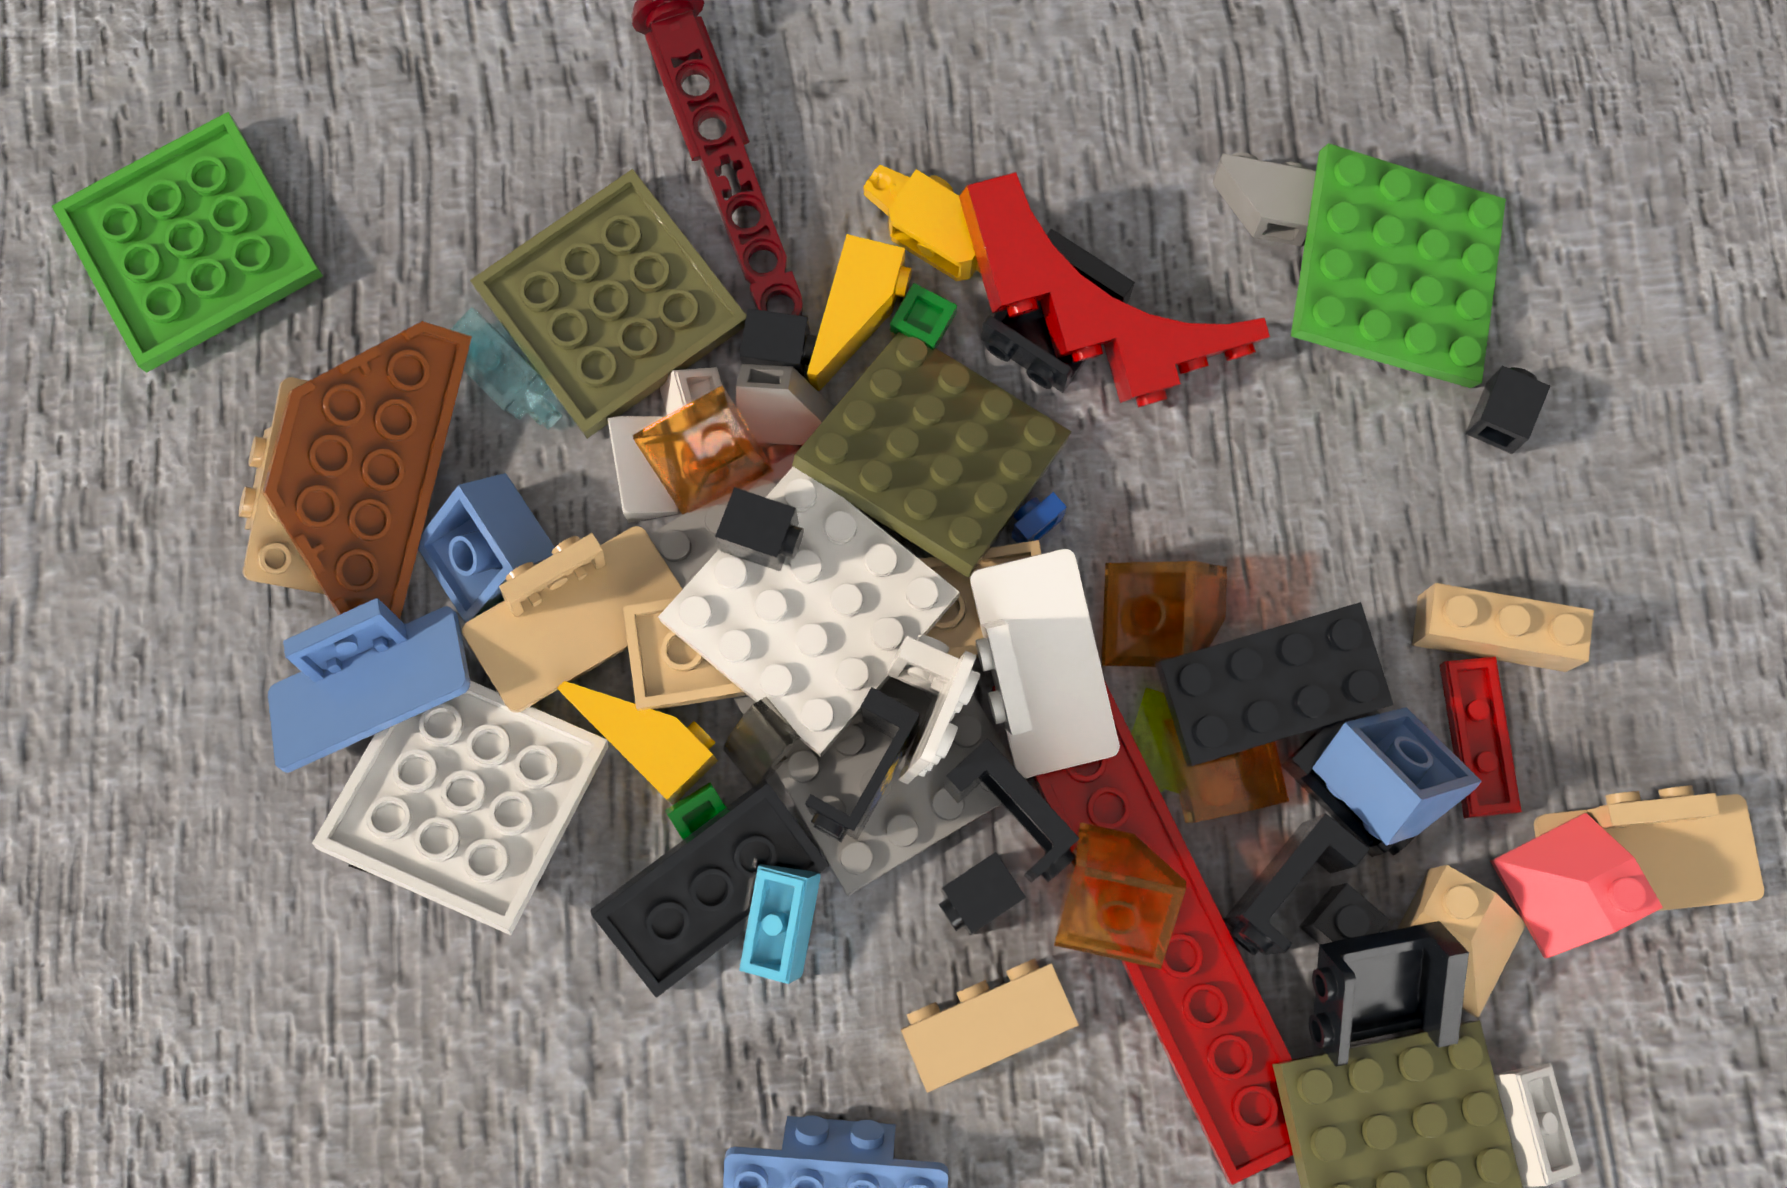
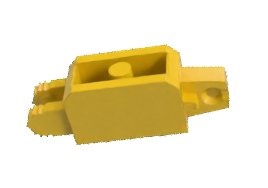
(925, 219)

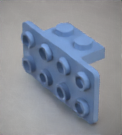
(362, 678)
(831, 1155)

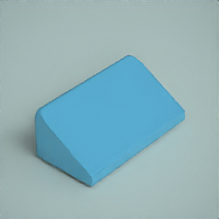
(779, 923)

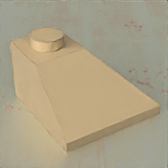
(1476, 919)

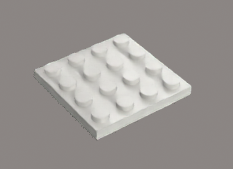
(819, 625)
(464, 803)

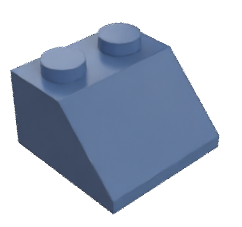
(479, 540)
(1394, 774)

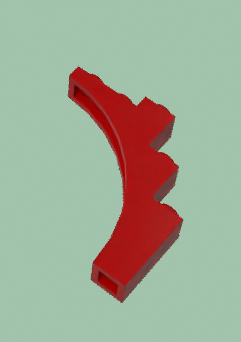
(1025, 267)

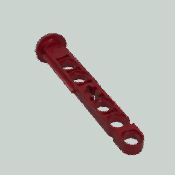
(685, 49)

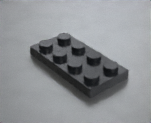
(1273, 684)
(703, 888)

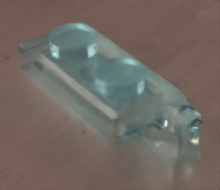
(504, 372)

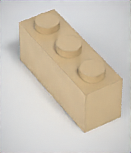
(1503, 627)
(987, 1024)

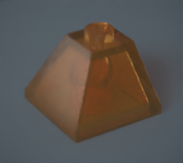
(703, 451)
(1160, 610)
(1228, 783)
(1118, 898)

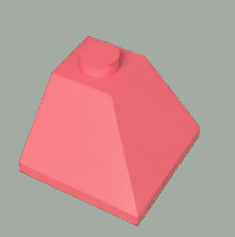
(1575, 885)

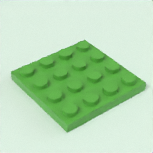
(186, 242)
(1399, 267)

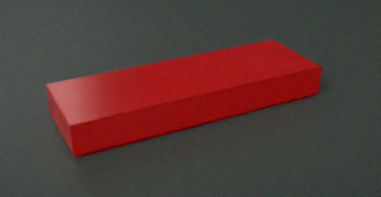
(1481, 734)

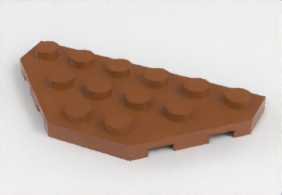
(363, 462)

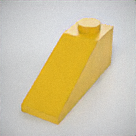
(859, 301)
(650, 740)

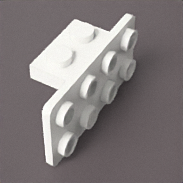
(1043, 663)
(950, 680)

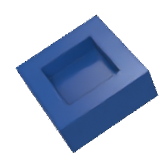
(1037, 518)

